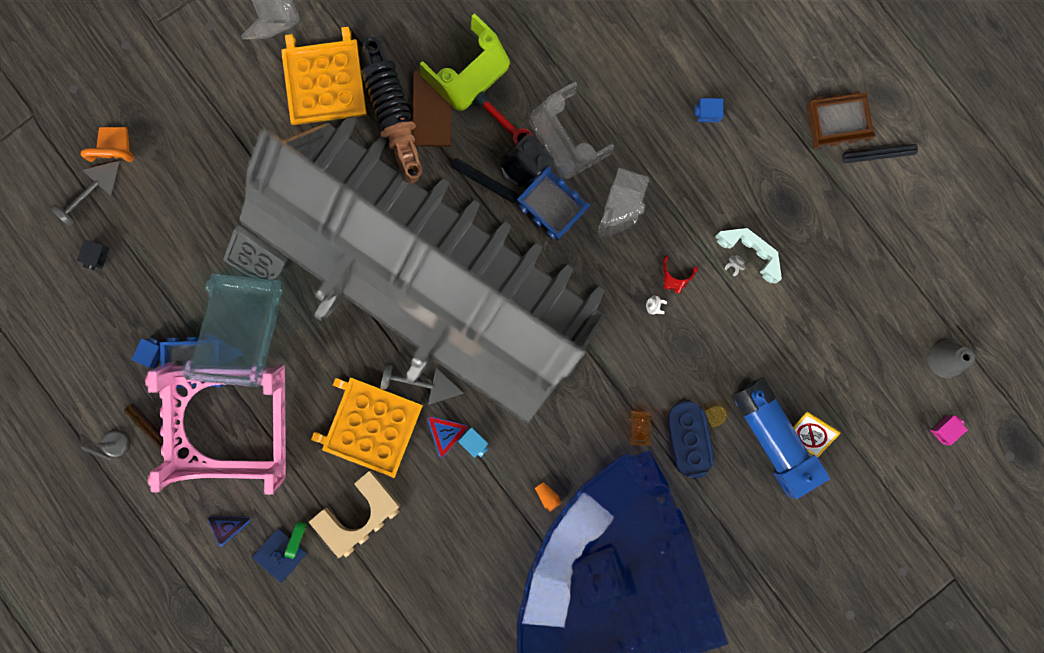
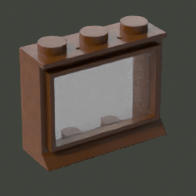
(840, 119)

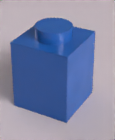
(709, 110)
(148, 352)

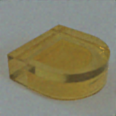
(715, 415)

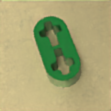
(295, 539)

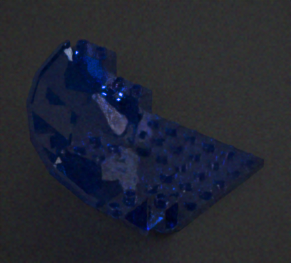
(650, 573)

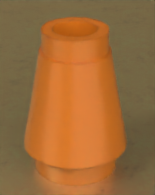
(548, 497)

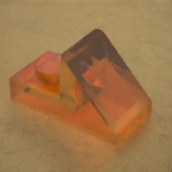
(640, 428)

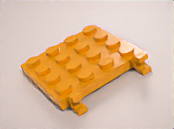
(323, 80)
(370, 427)

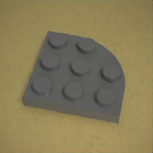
(253, 255)

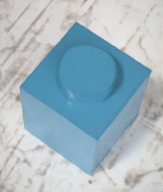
(474, 443)

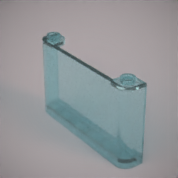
(235, 331)

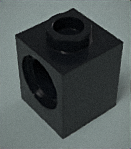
(93, 255)

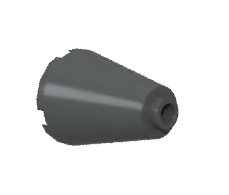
(949, 358)

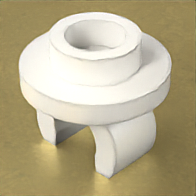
(653, 305)

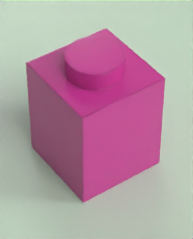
(949, 429)

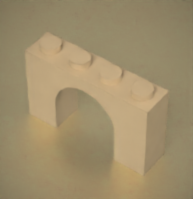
(343, 539)

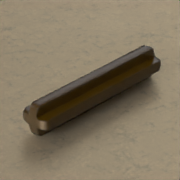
(144, 424)

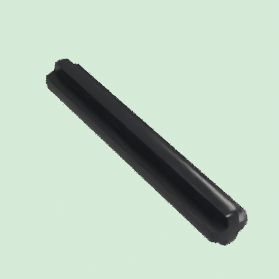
(879, 153)
(484, 180)

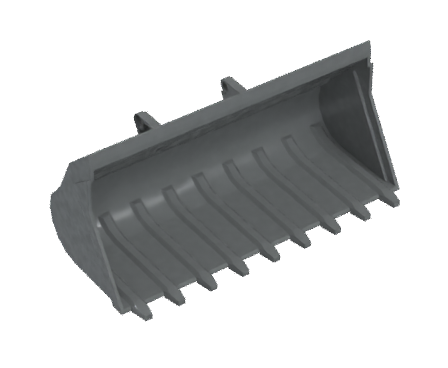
(418, 265)

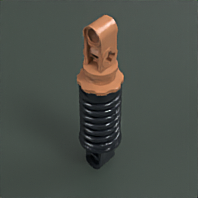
(390, 108)

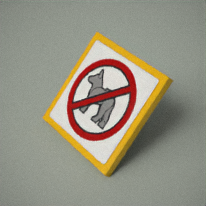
(815, 433)

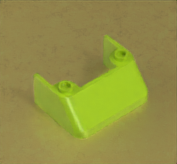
(475, 78)

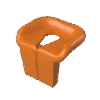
(110, 143)

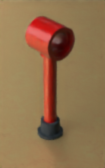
(482, 101)

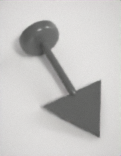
(101, 175)
(440, 389)
(113, 444)

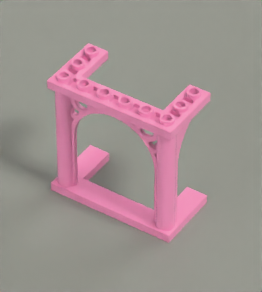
(173, 469)

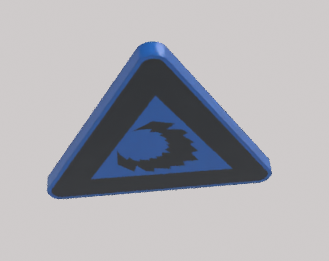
(227, 527)

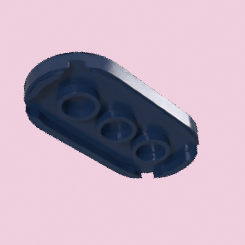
(690, 439)

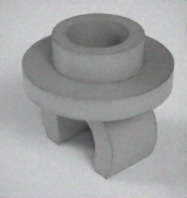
(737, 262)

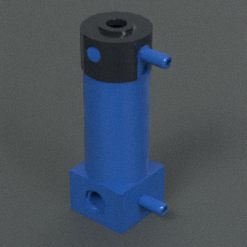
(795, 467)

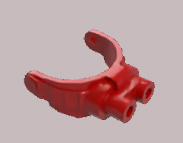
(673, 283)

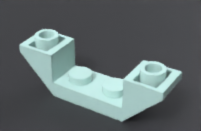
(771, 270)

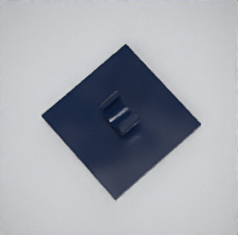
(272, 556)

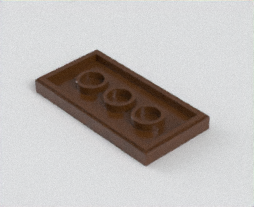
(430, 115)

